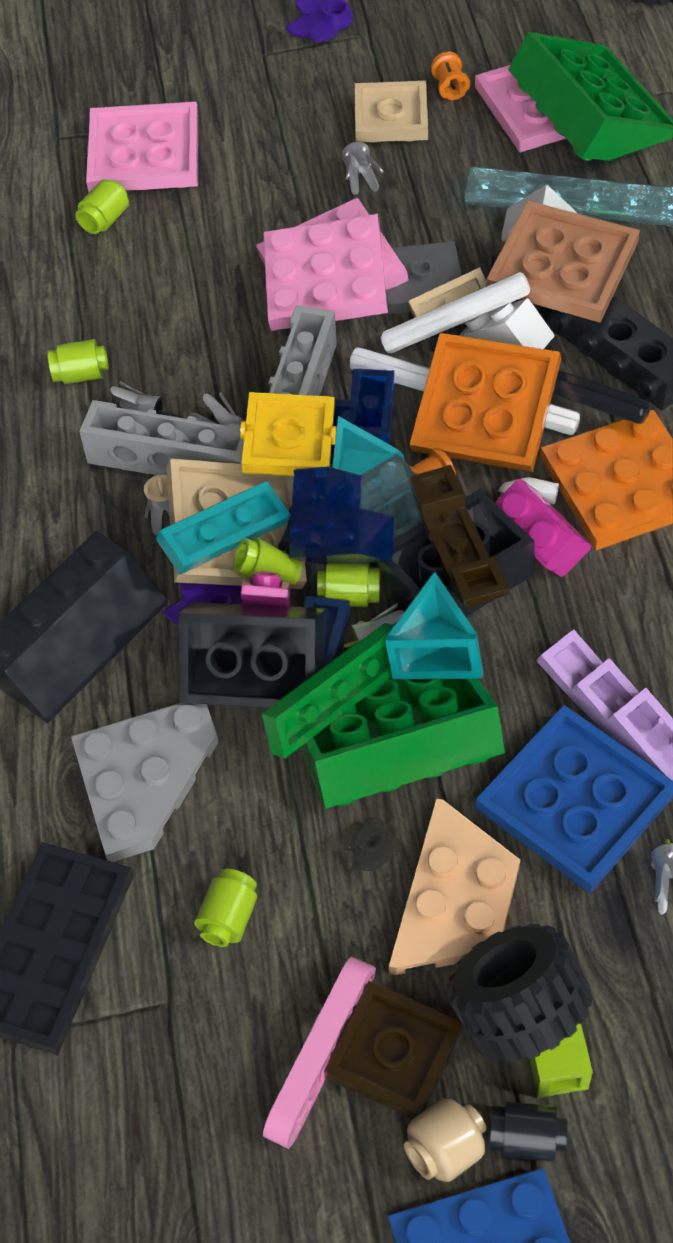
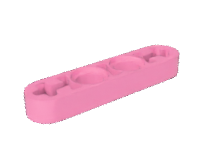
(308, 1070)

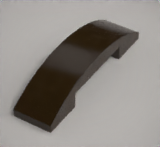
(455, 538)

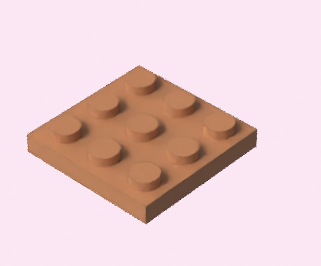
(567, 259)

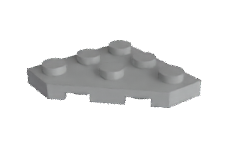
(142, 773)

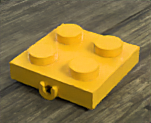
(287, 433)

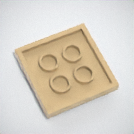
(203, 484)

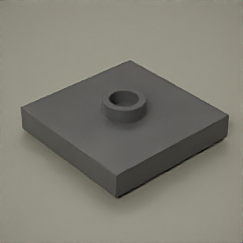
(427, 269)

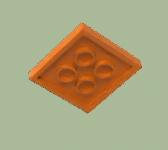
(486, 401)
(616, 479)

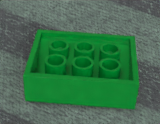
(589, 97)
(402, 736)

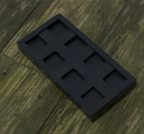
(55, 942)

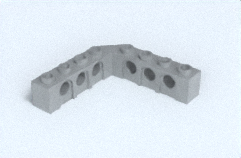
(148, 440)

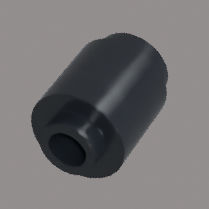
(528, 1131)

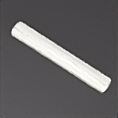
(455, 313)

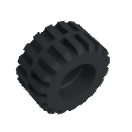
(519, 992)

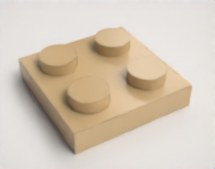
(391, 111)

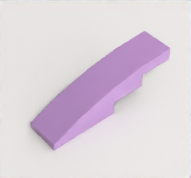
(612, 701)

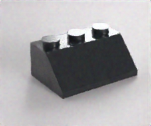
(416, 562)
(247, 652)

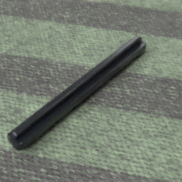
(592, 394)

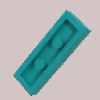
(222, 527)

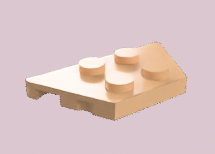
(456, 893)

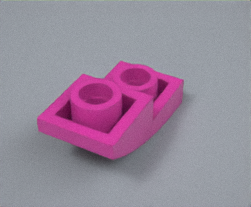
(265, 589)

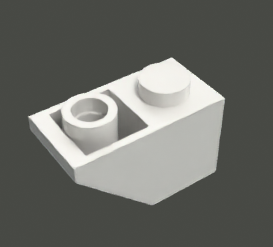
(511, 324)

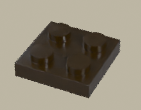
(393, 1050)

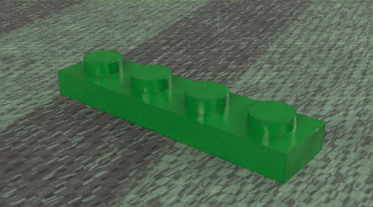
(328, 694)

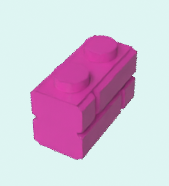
(556, 541)

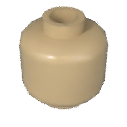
(445, 1140)

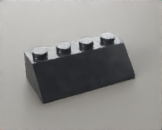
(74, 625)

